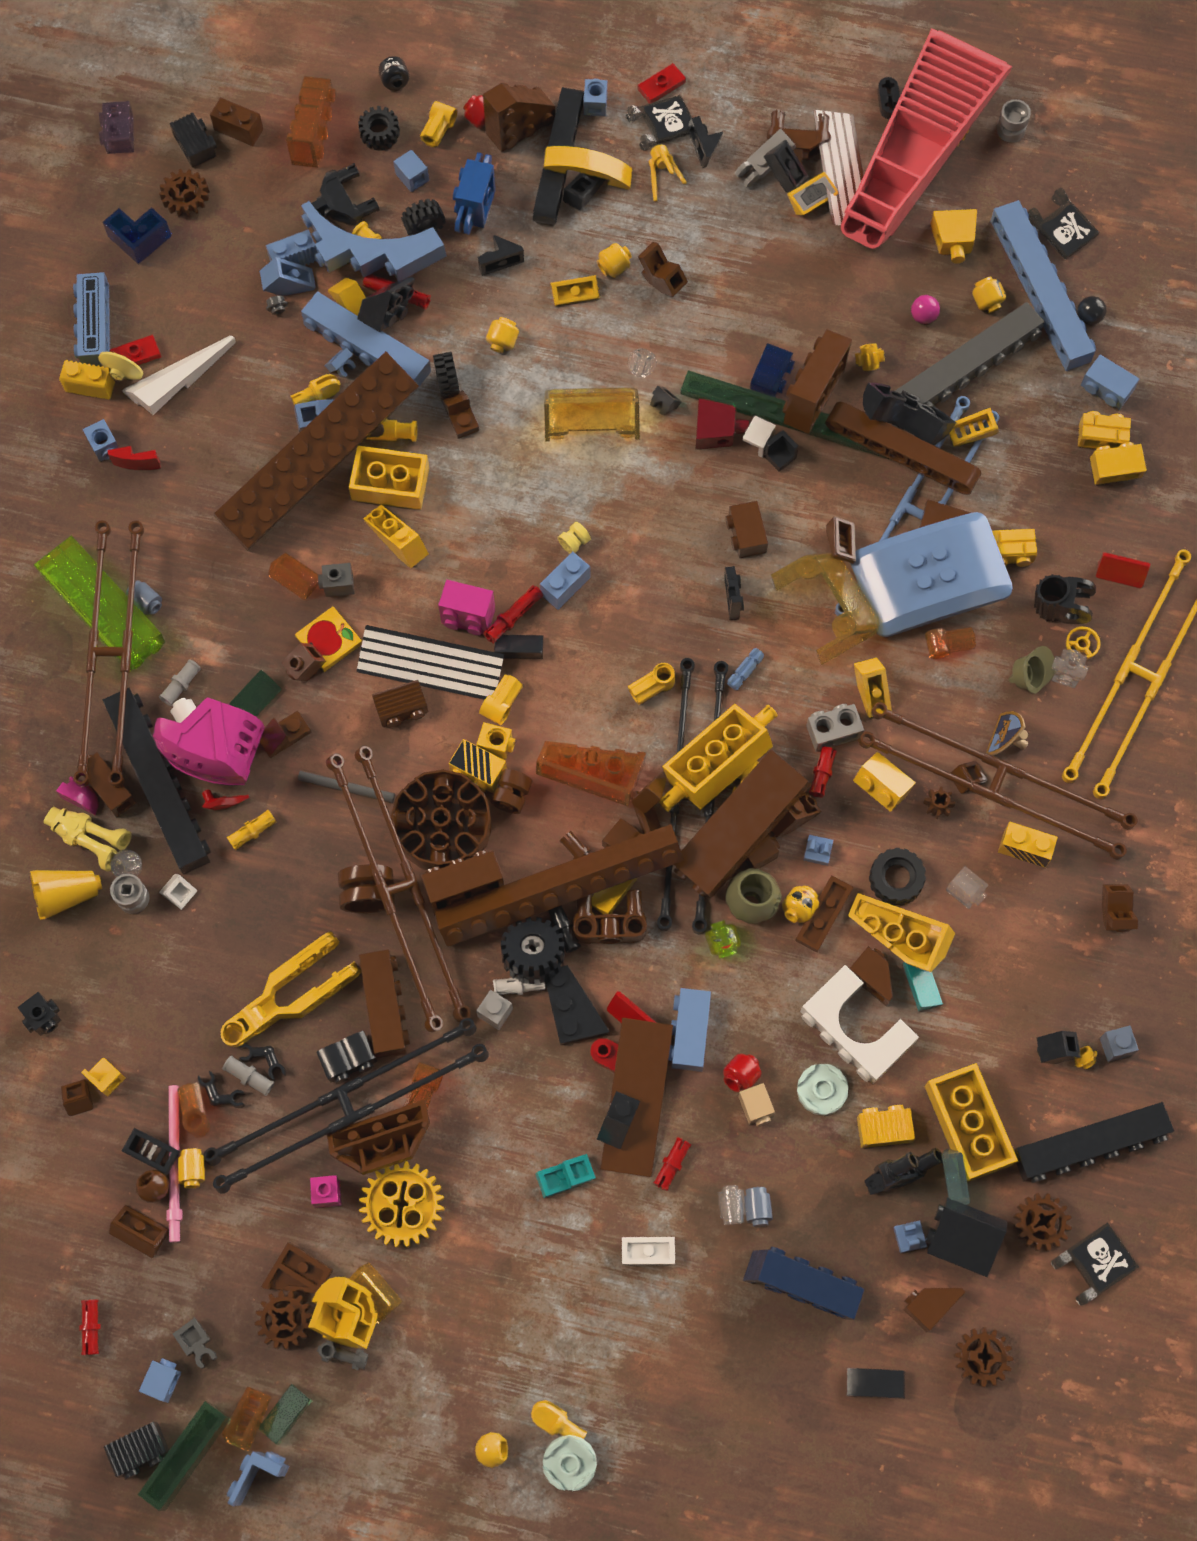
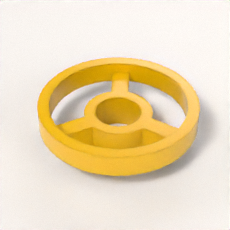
(1085, 639)

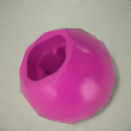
(925, 309)

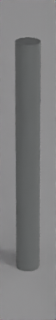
(353, 788)

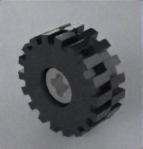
(529, 964)

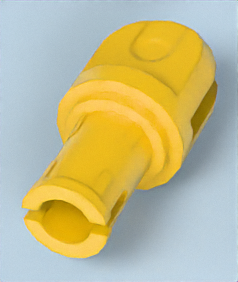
(318, 389)
(554, 1420)

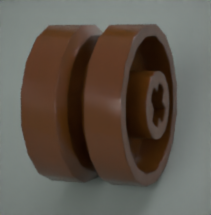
(360, 890)

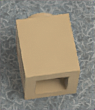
(756, 1105)

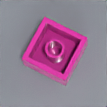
(466, 607)

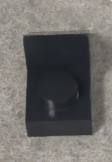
(703, 143)
(505, 256)
(618, 1120)

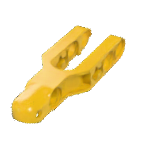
(264, 1011)

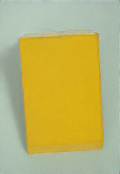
(348, 295)

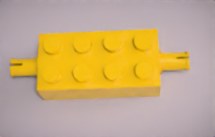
(717, 756)

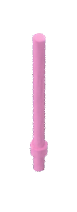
(174, 1214)

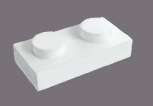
(648, 1250)

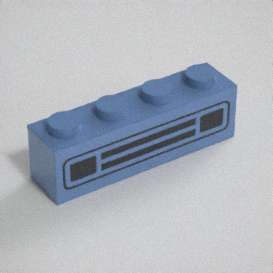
(92, 317)

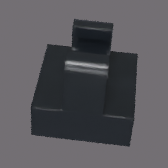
(669, 400)

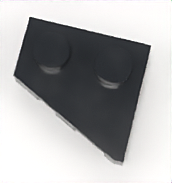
(734, 599)

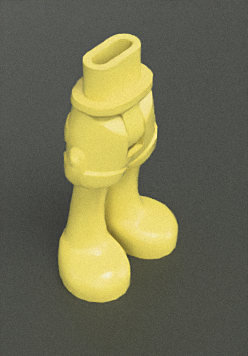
(74, 826)

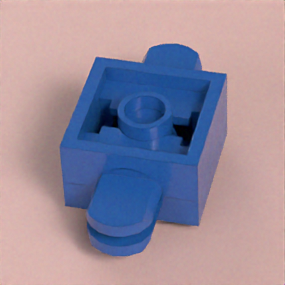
(474, 193)

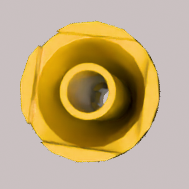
(62, 889)

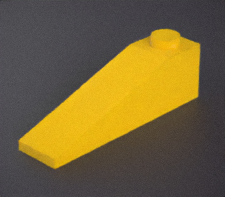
(908, 935)

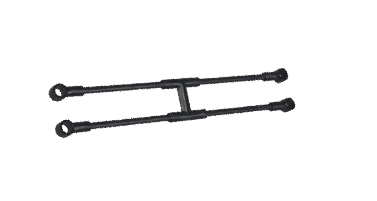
(709, 808)
(341, 1094)

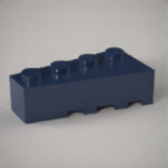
(804, 1282)

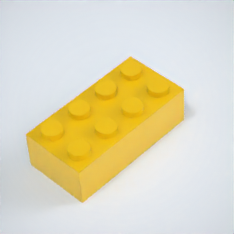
(971, 1121)

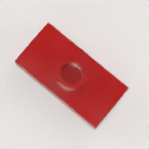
(661, 83)
(140, 350)

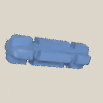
(745, 669)

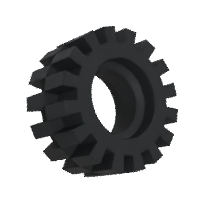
(379, 117)
(423, 217)
(446, 374)

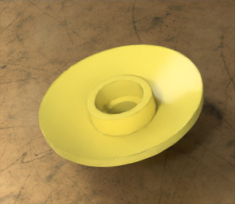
(120, 366)

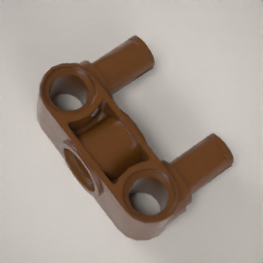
(610, 927)

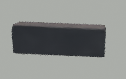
(786, 166)
(520, 646)

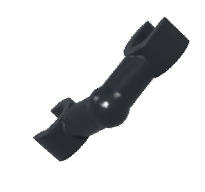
(268, 1053)
(216, 1099)

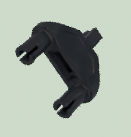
(337, 203)
(902, 1171)

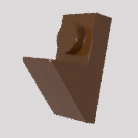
(460, 414)
(282, 734)

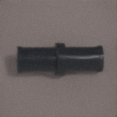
(565, 927)

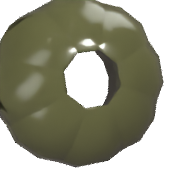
(757, 884)

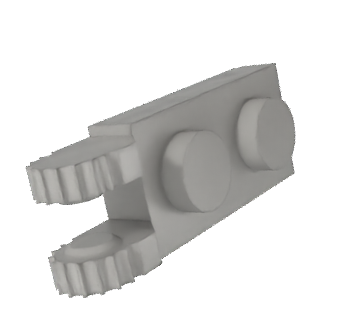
(757, 159)

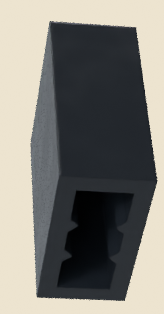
(966, 1237)

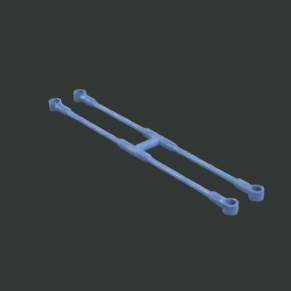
(904, 505)

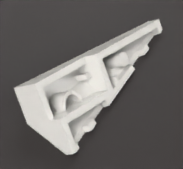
(163, 385)

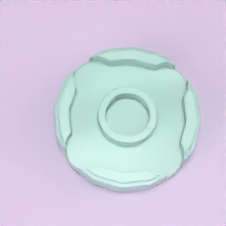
(822, 1089)
(569, 1463)

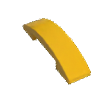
(588, 162)

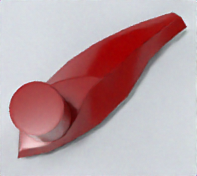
(222, 802)

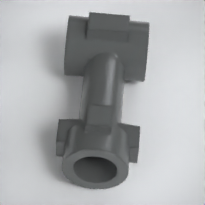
(329, 1352)

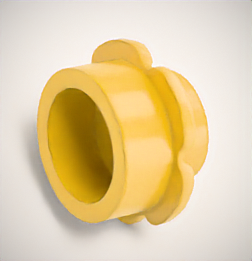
(1087, 1058)

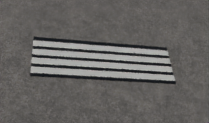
(430, 661)

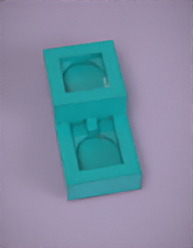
(565, 1176)

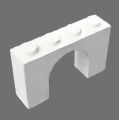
(869, 1058)

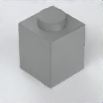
(494, 1009)

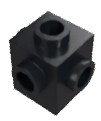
(40, 1014)

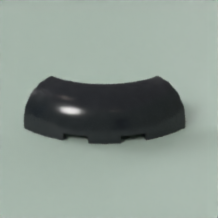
(906, 412)

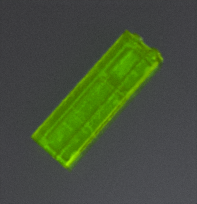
(73, 577)

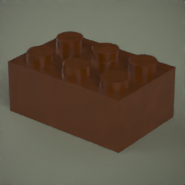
(462, 879)

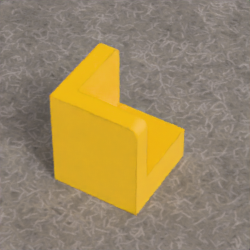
(104, 1076)

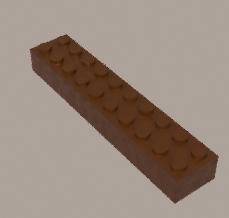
(316, 451)

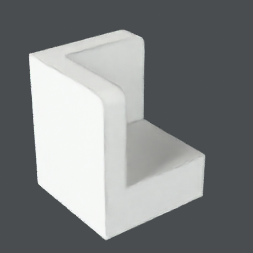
(759, 433)

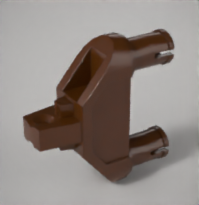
(806, 141)

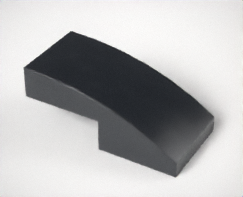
(875, 1383)

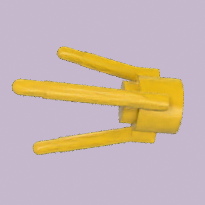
(662, 160)

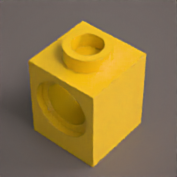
(490, 732)

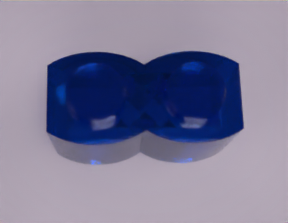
(772, 370)

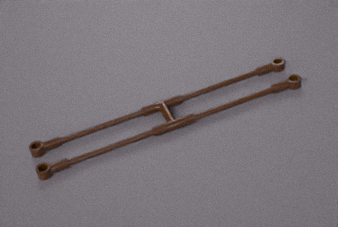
(123, 652)
(993, 792)
(409, 884)

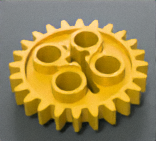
(378, 1202)

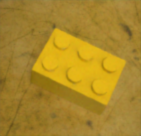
(389, 477)

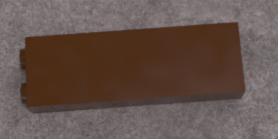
(741, 824)

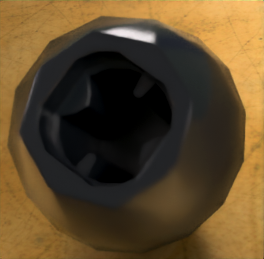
(1091, 310)

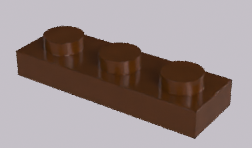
(830, 904)

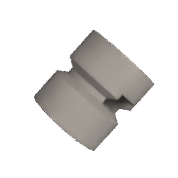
(1013, 120)
(129, 893)

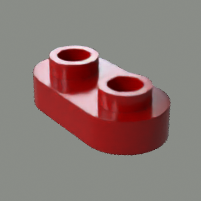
(608, 1060)

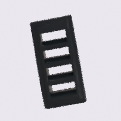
(577, 198)
(132, 1142)

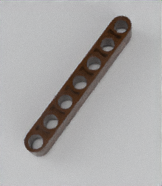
(903, 448)

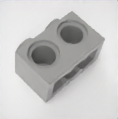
(837, 733)

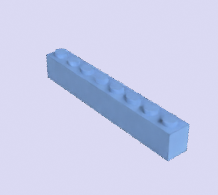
(1043, 285)

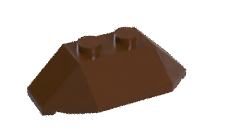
(381, 1139)

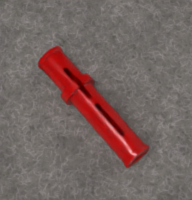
(376, 283)
(506, 620)

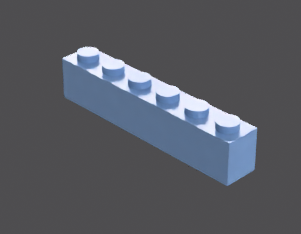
(343, 328)

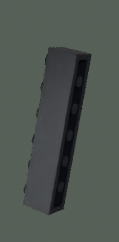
(1093, 1141)

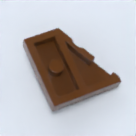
(297, 1271)

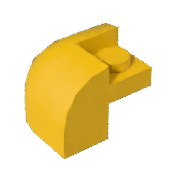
(344, 1313)

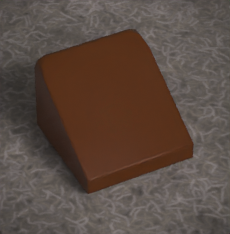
(970, 772)
(76, 1097)

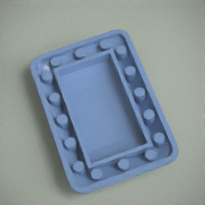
(932, 573)

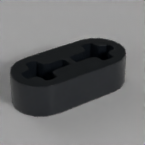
(884, 98)

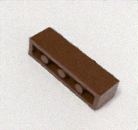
(383, 1003)

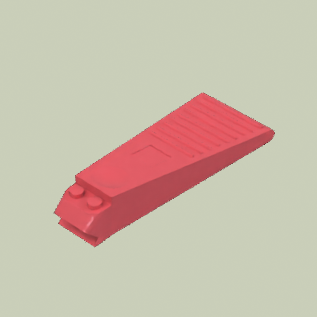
(931, 117)

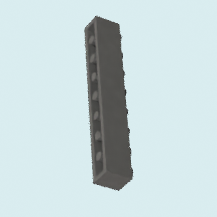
(976, 356)

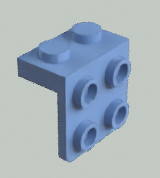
(269, 1462)

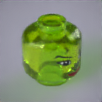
(723, 939)

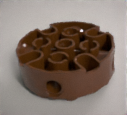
(426, 802)

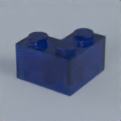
(139, 237)

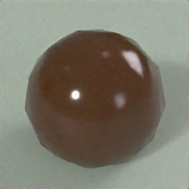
(152, 1186)

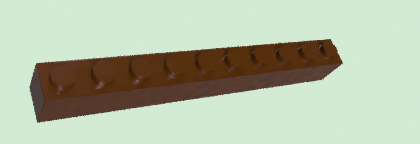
(558, 885)

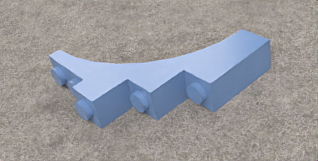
(399, 256)

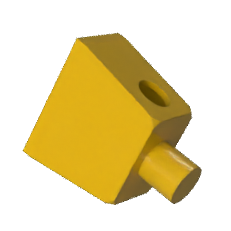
(954, 232)

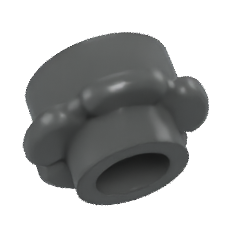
(276, 304)

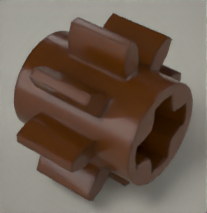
(938, 796)

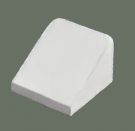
(178, 891)

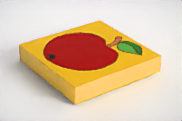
(330, 636)

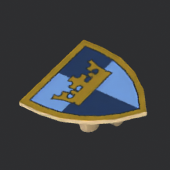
(1008, 731)

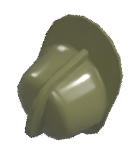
(1033, 670)

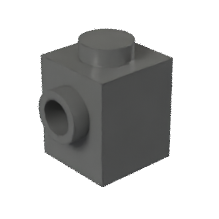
(336, 579)

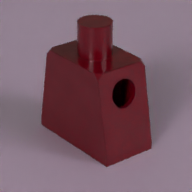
(717, 425)

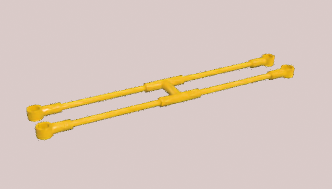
(1128, 665)

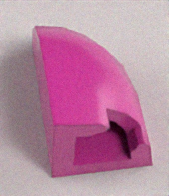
(79, 796)

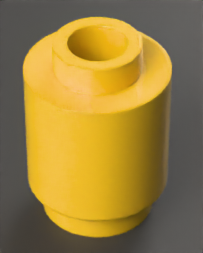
(191, 1168)

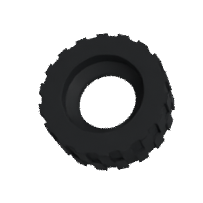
(900, 857)

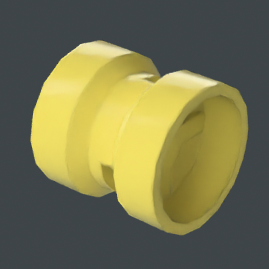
(574, 538)

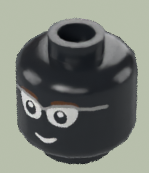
(393, 73)

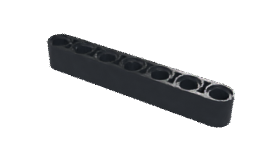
(562, 134)

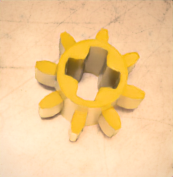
(869, 357)

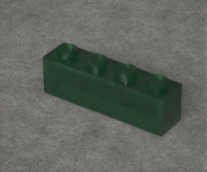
(184, 1456)

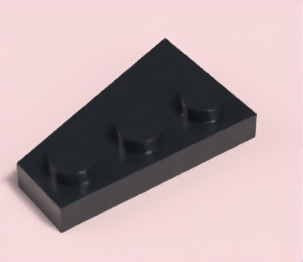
(572, 1009)

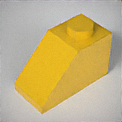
(872, 684)

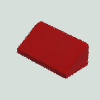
(1122, 570)
(622, 1007)

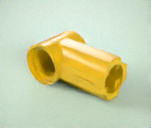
(440, 118)
(650, 684)
(498, 705)

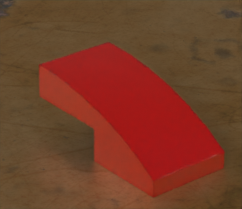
(125, 458)

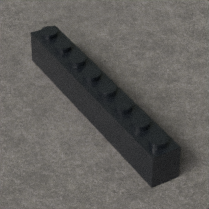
(158, 784)

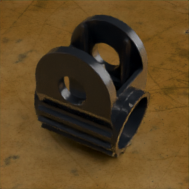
(1064, 608)

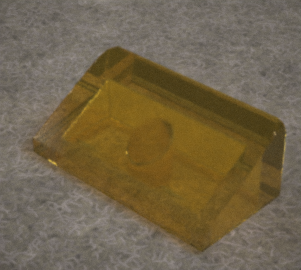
(383, 1296)

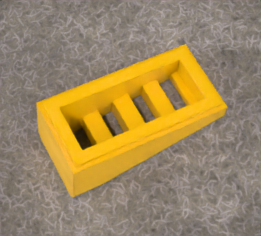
(975, 435)

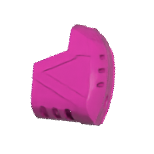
(211, 742)

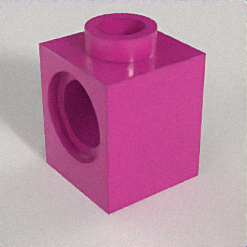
(325, 1191)

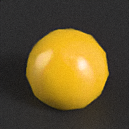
(491, 1450)

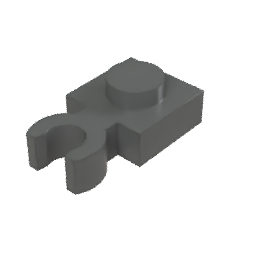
(193, 1340)

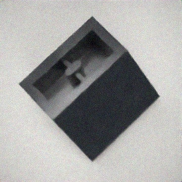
(387, 305)

